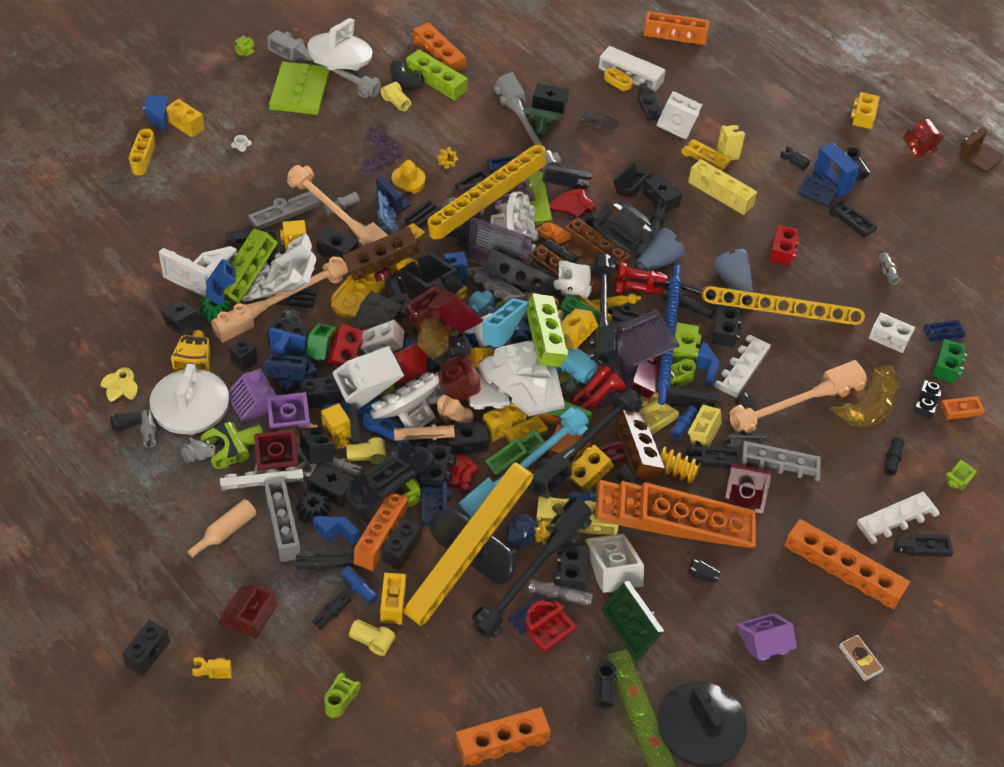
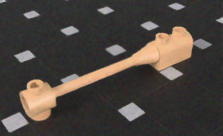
(302, 179)
(242, 316)
(834, 382)

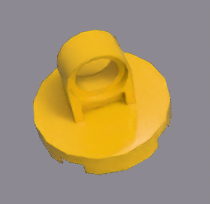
(408, 178)

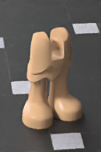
(452, 409)

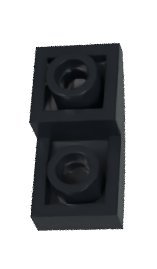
(928, 399)

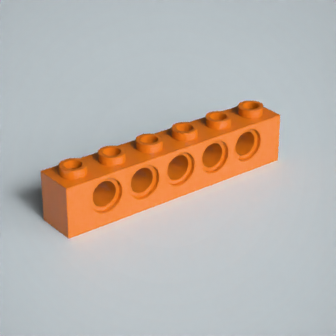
(857, 564)

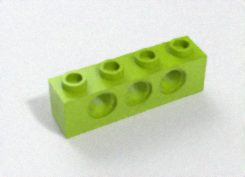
(437, 74)
(249, 263)
(546, 330)

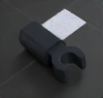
(795, 158)

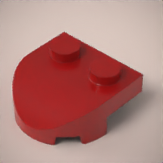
(548, 624)

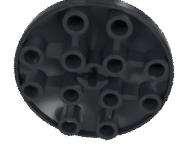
(702, 724)

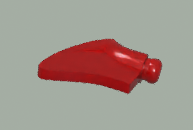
(573, 203)
(463, 473)

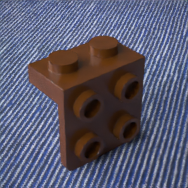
(979, 153)

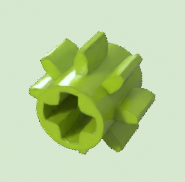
(244, 46)

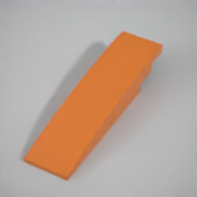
(675, 513)

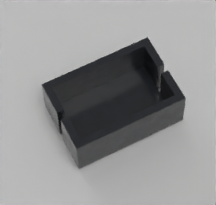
(434, 272)

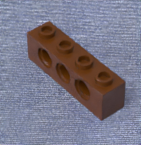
(371, 253)
(639, 446)

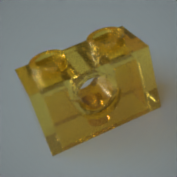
(433, 337)

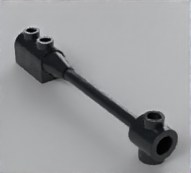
(605, 336)
(558, 469)
(563, 530)

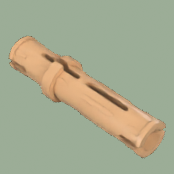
(432, 432)

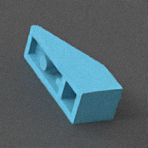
(502, 323)

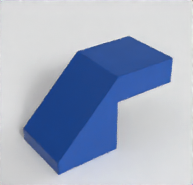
(221, 277)
(707, 361)
(332, 526)

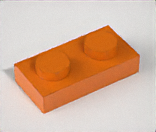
(555, 233)
(962, 407)

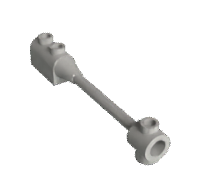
(292, 49)
(515, 98)

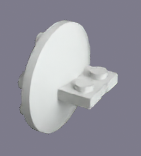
(340, 48)
(518, 217)
(189, 401)
(408, 402)

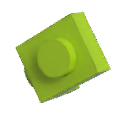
(960, 475)
(412, 492)

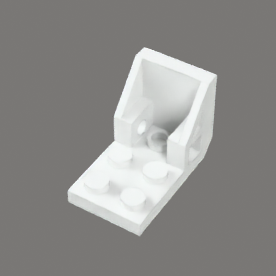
(679, 115)
(193, 274)

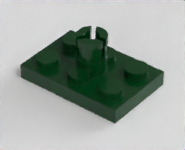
(542, 118)
(632, 620)

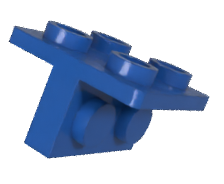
(287, 343)

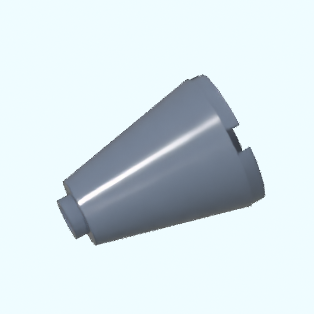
(660, 251)
(735, 271)

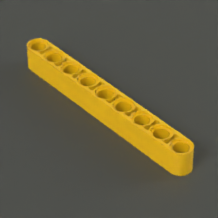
(486, 192)
(791, 304)
(468, 544)

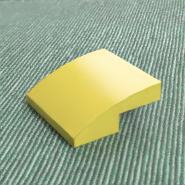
(657, 415)

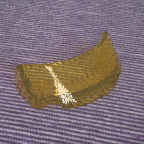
(876, 402)

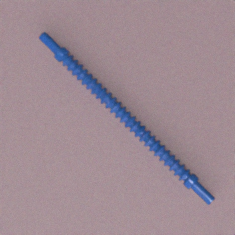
(671, 316)

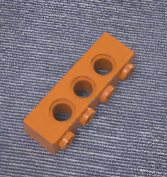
(676, 28)
(438, 47)
(369, 547)
(531, 720)

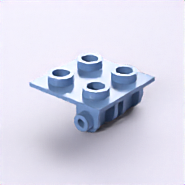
(386, 216)

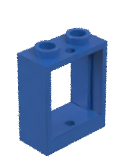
(849, 168)

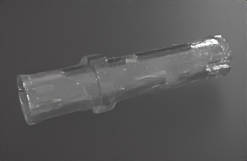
(564, 593)

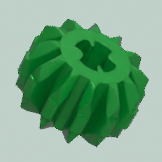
(210, 310)

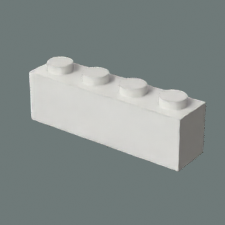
(636, 68)

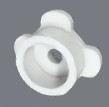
(241, 143)

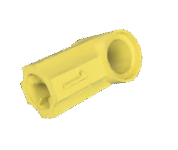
(394, 94)
(373, 451)
(375, 638)

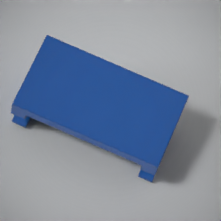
(458, 261)

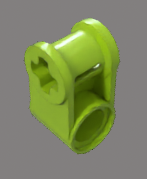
(682, 373)
(342, 692)

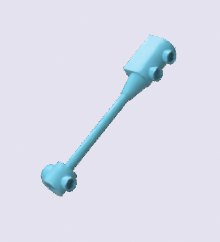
(577, 363)
(572, 422)

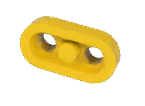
(618, 79)

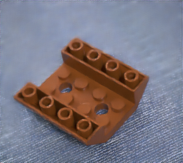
(586, 246)

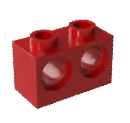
(784, 244)
(340, 344)

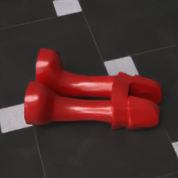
(648, 286)
(612, 381)

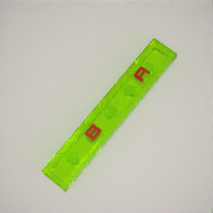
(640, 710)

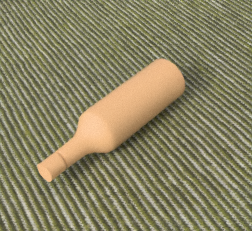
(225, 526)

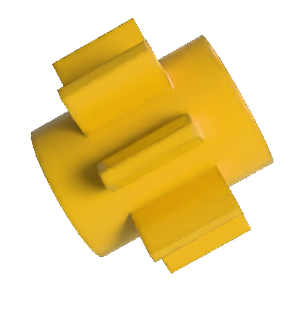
(447, 158)
(541, 533)

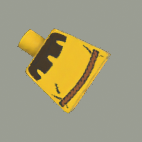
(192, 350)

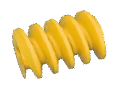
(679, 466)

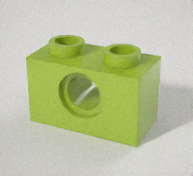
(688, 338)

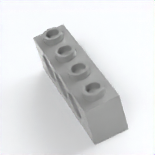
(282, 519)

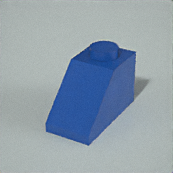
(156, 110)

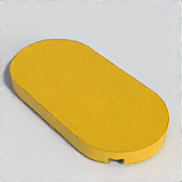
(351, 293)

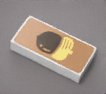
(861, 657)

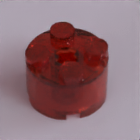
(923, 138)
(459, 378)

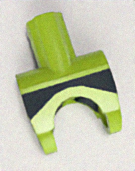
(232, 442)

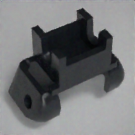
(625, 227)

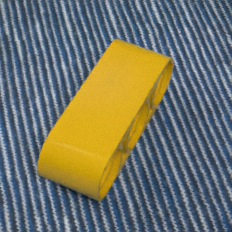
(142, 152)

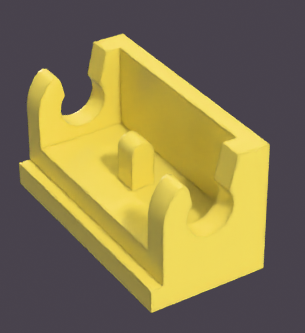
(730, 142)
(705, 425)

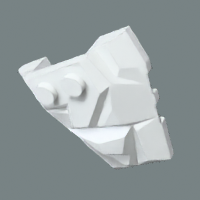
(286, 272)
(518, 373)

